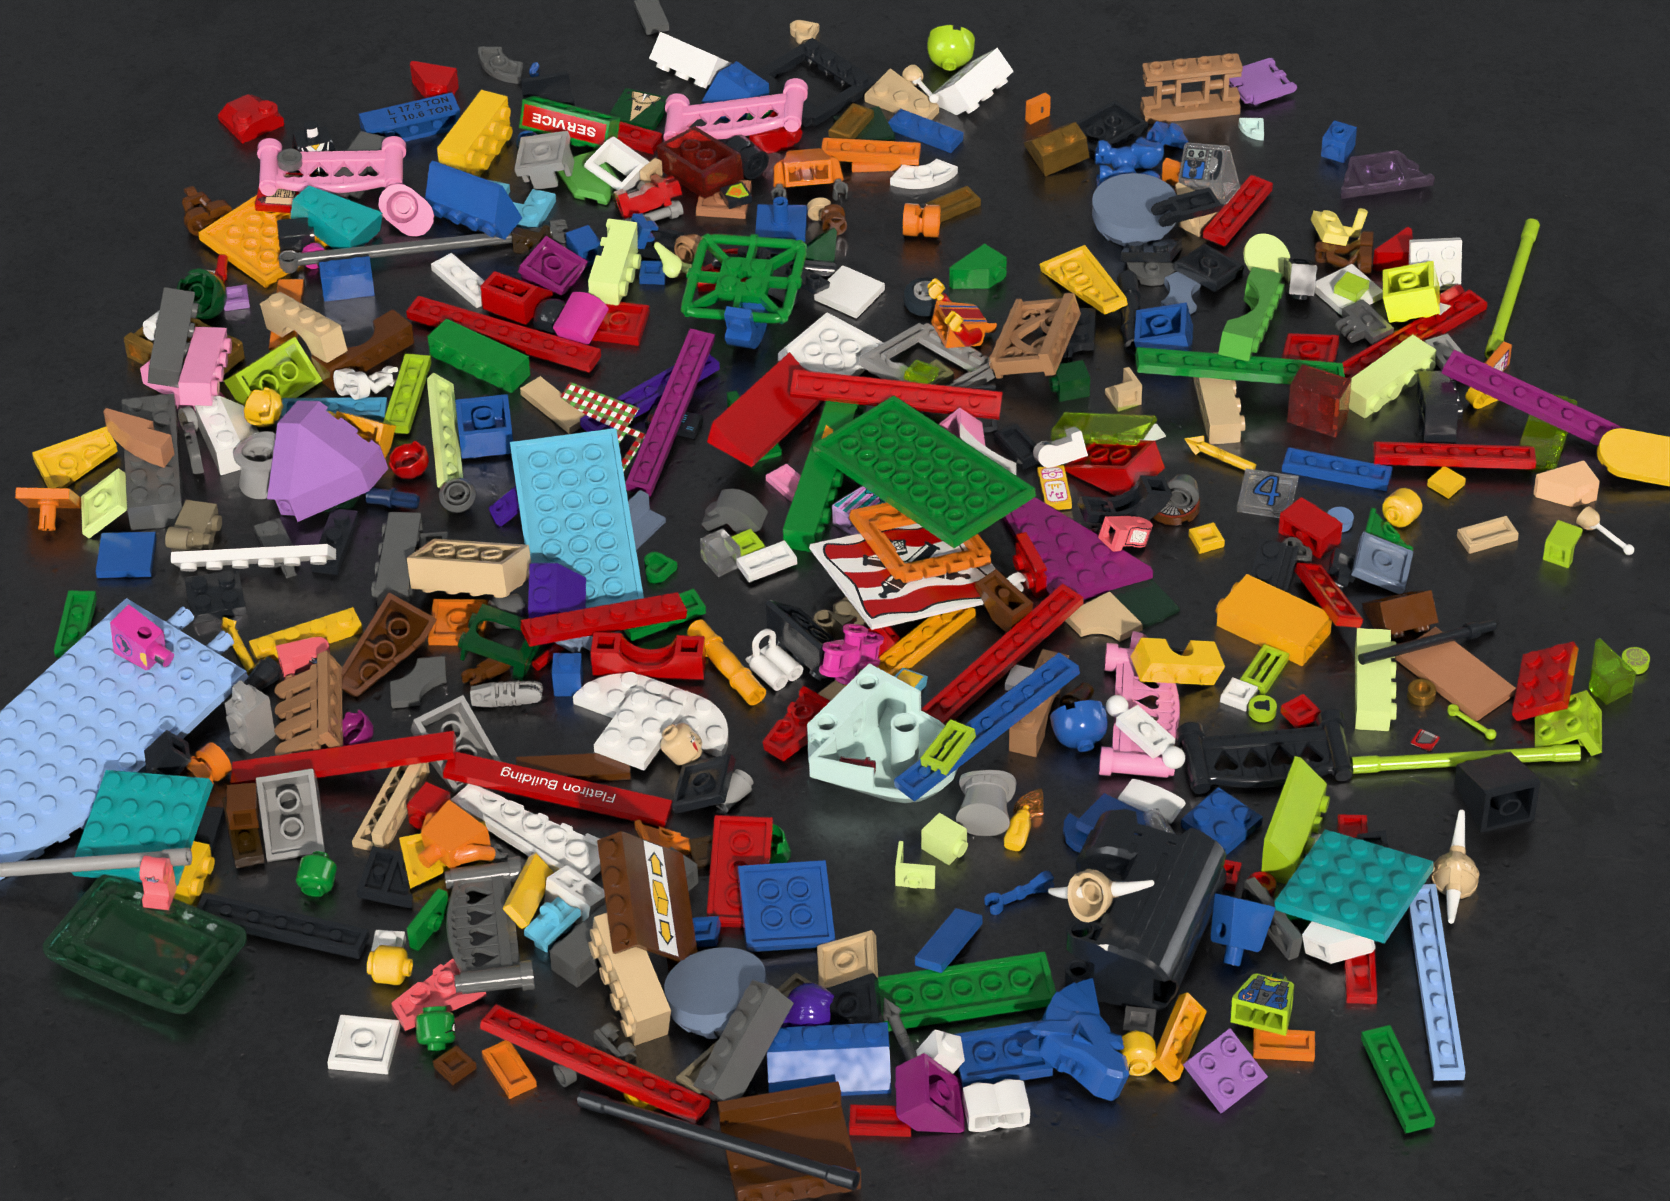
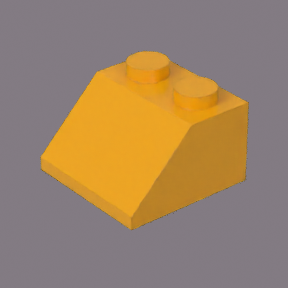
(371, 429)

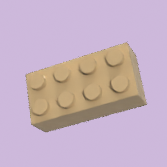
(469, 567)
(633, 986)

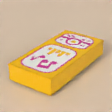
(1054, 487)

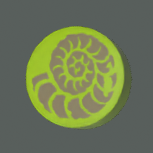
(1637, 659)

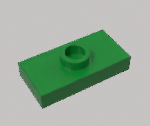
(428, 919)

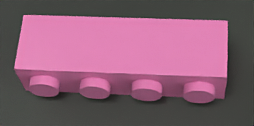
(204, 366)

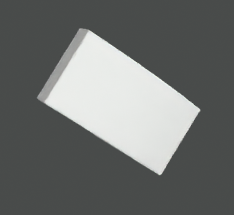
(1149, 796)

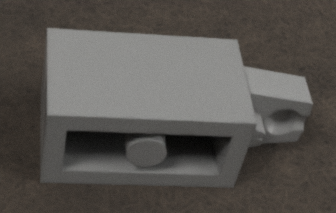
(249, 717)

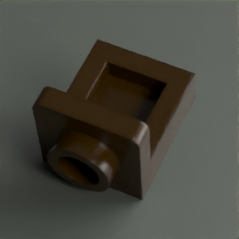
(526, 241)

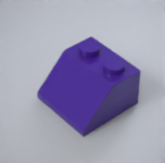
(554, 590)

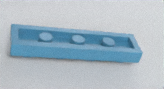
(369, 407)

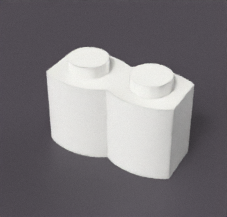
(996, 1105)

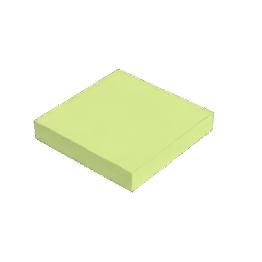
(103, 503)

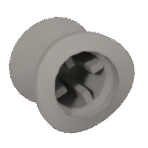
(255, 459)
(985, 801)

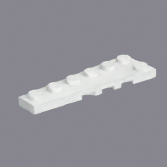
(531, 832)

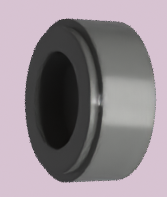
(289, 160)

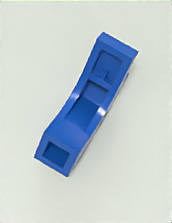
(741, 327)

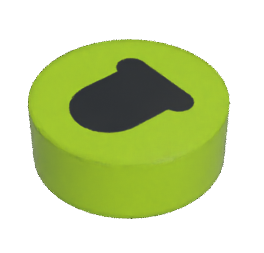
(1262, 708)

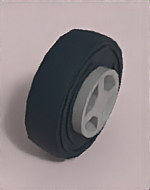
(917, 297)

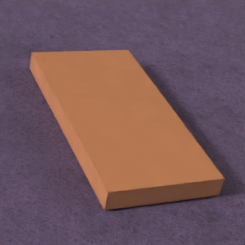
(1459, 677)

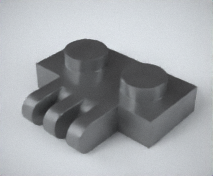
(1363, 322)

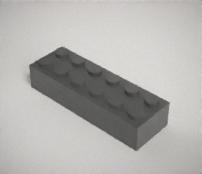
(151, 490)

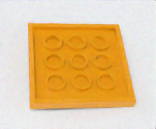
(250, 241)

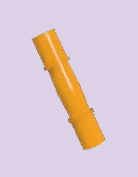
(728, 664)

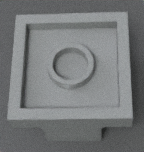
(541, 156)

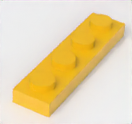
(330, 627)

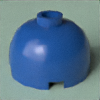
(1080, 726)

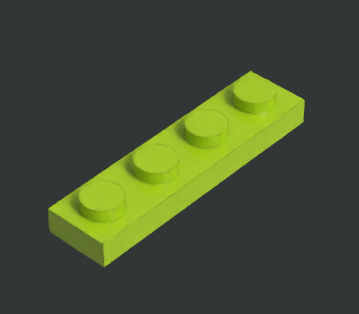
(407, 392)

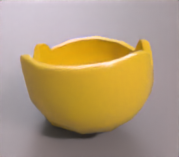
(263, 407)

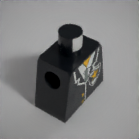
(313, 139)

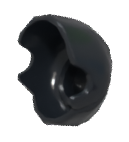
(547, 314)

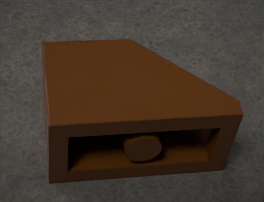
(1003, 600)

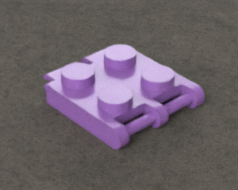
(1260, 83)

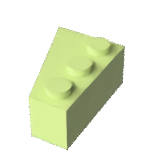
(617, 264)

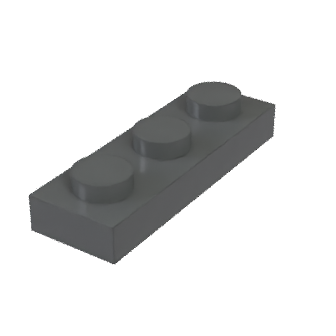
(1281, 930)

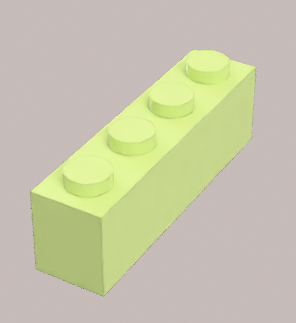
(1390, 375)
(1374, 682)

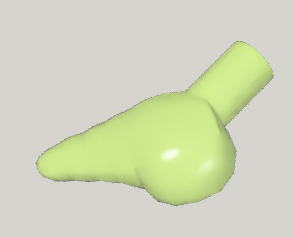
(671, 263)

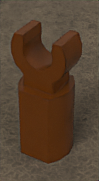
(484, 672)

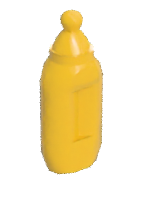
(1018, 830)

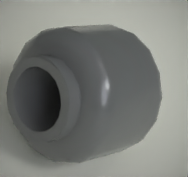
(512, 604)

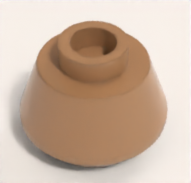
(686, 247)

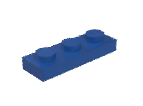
(926, 130)

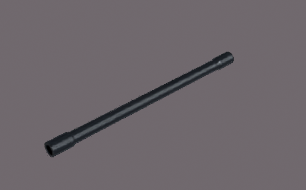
(831, 1173)

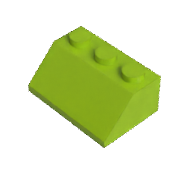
(281, 369)

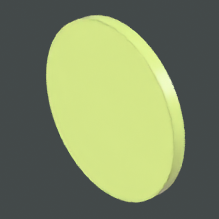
(1265, 253)

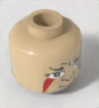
(681, 744)

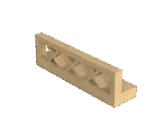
(393, 810)

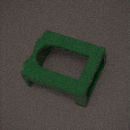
(474, 643)

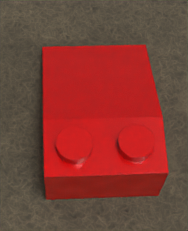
(1117, 466)

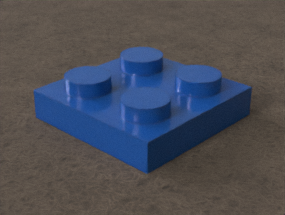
(1223, 819)

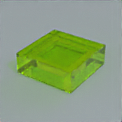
(921, 372)

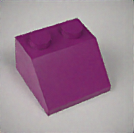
(929, 1096)

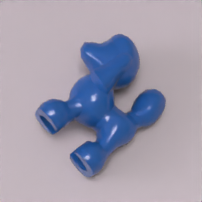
(1125, 159)

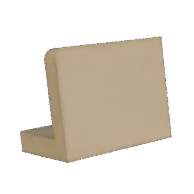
(1127, 393)

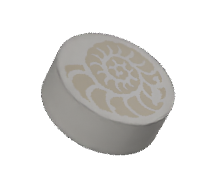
(188, 415)

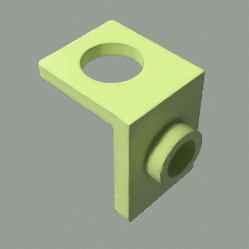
(913, 874)

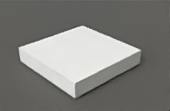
(1325, 289)
(850, 292)
(364, 1044)

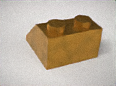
(1058, 148)

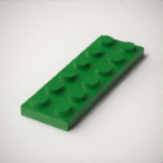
(969, 990)

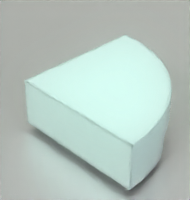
(1252, 127)

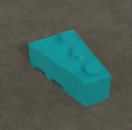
(336, 219)

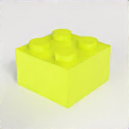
(1411, 291)

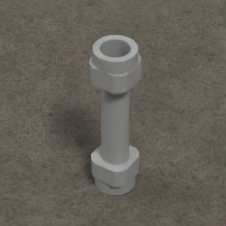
(672, 211)

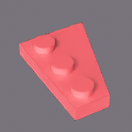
(433, 992)

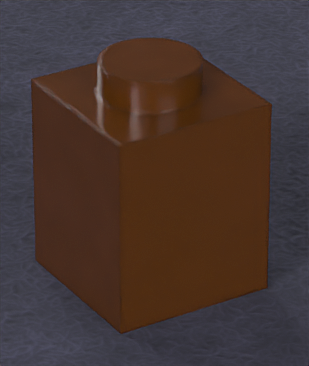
(242, 806)

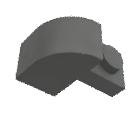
(737, 510)

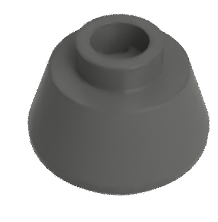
(1184, 491)
(457, 495)

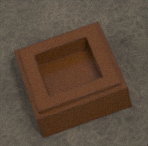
(454, 1065)

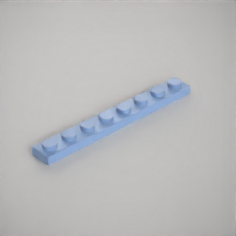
(1436, 986)

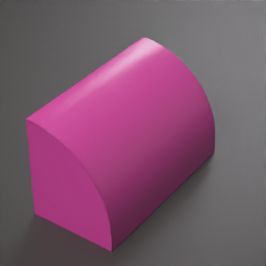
(580, 317)

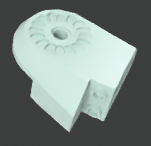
(876, 720)

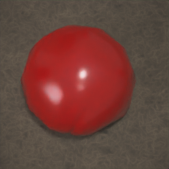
(409, 460)

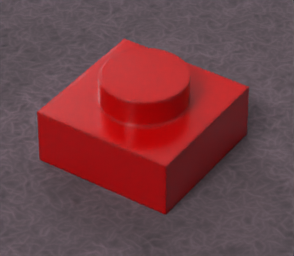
(1300, 711)

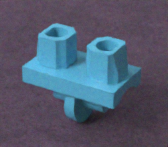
(551, 923)

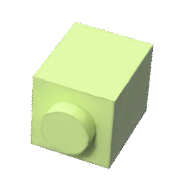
(944, 839)

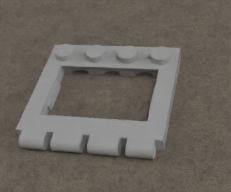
(878, 360)

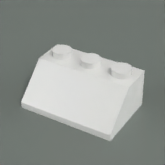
(686, 60)
(974, 83)
(223, 430)

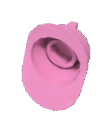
(406, 210)

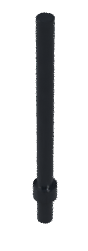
(1468, 631)

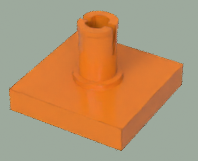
(48, 500)

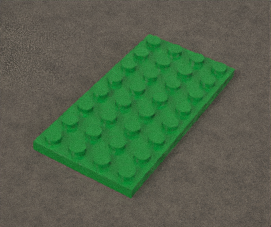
(924, 471)

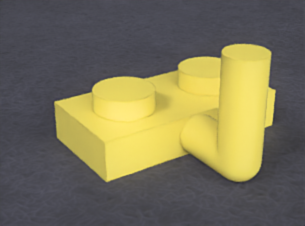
(1331, 229)

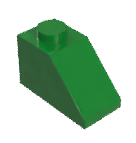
(978, 269)

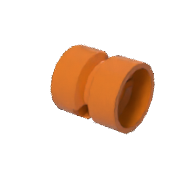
(921, 220)
(208, 763)

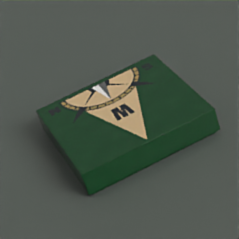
(640, 108)

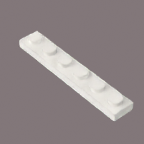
(262, 556)

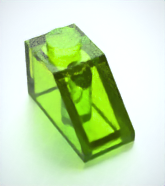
(1609, 674)

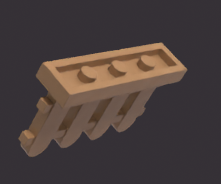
(325, 703)

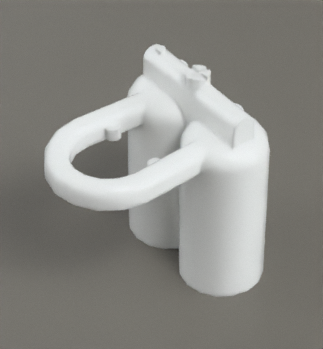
(772, 662)

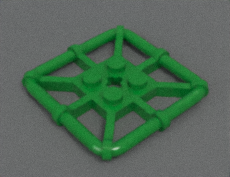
(735, 268)

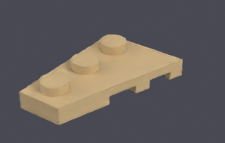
(896, 93)

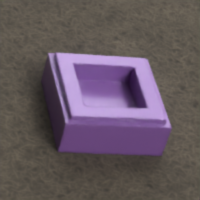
(237, 298)

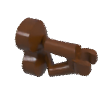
(200, 218)
(1363, 255)

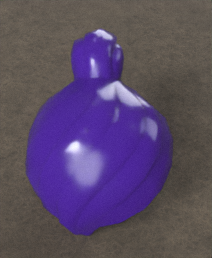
(810, 1006)

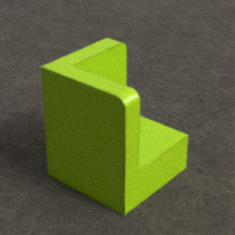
(1561, 544)

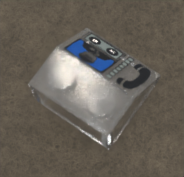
(1209, 167)

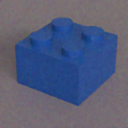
(484, 426)

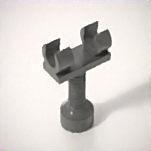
(603, 1040)

